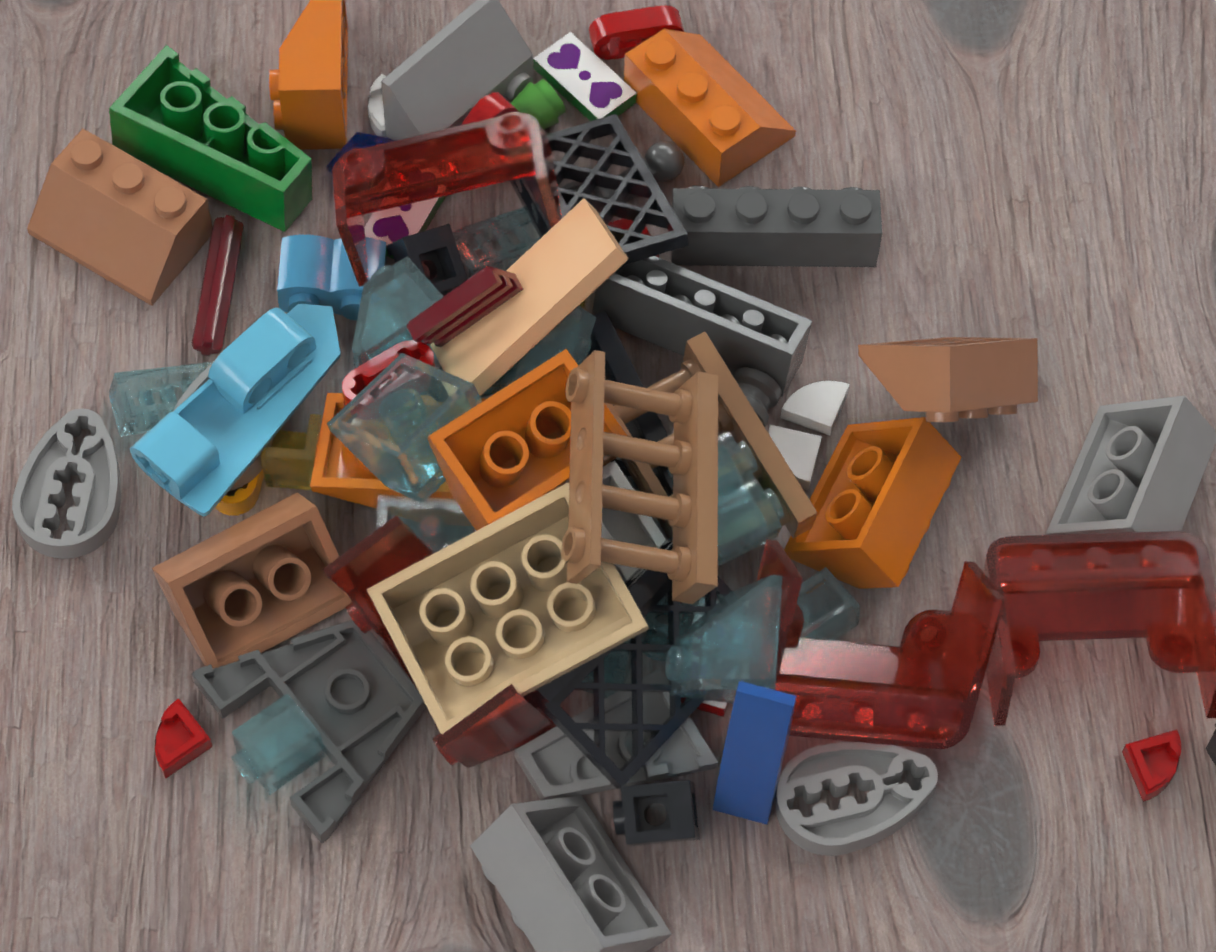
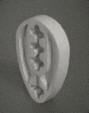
(95, 498)
(853, 825)

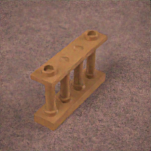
(741, 421)
(690, 459)

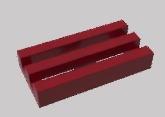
(464, 306)

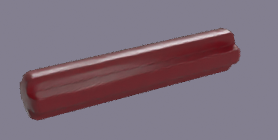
(217, 285)

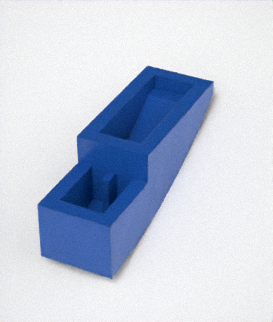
(754, 752)

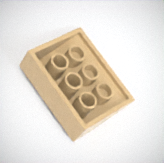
(502, 611)

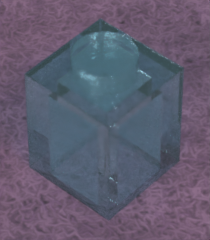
(276, 745)

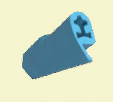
(242, 406)

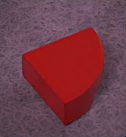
(179, 739)
(1153, 762)

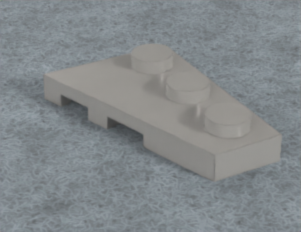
(562, 770)

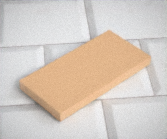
(555, 280)

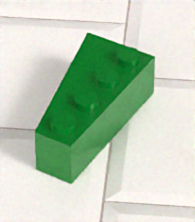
(210, 142)

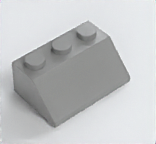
(454, 70)
(1136, 469)
(567, 880)

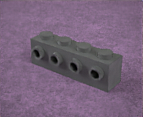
(778, 227)
(676, 304)

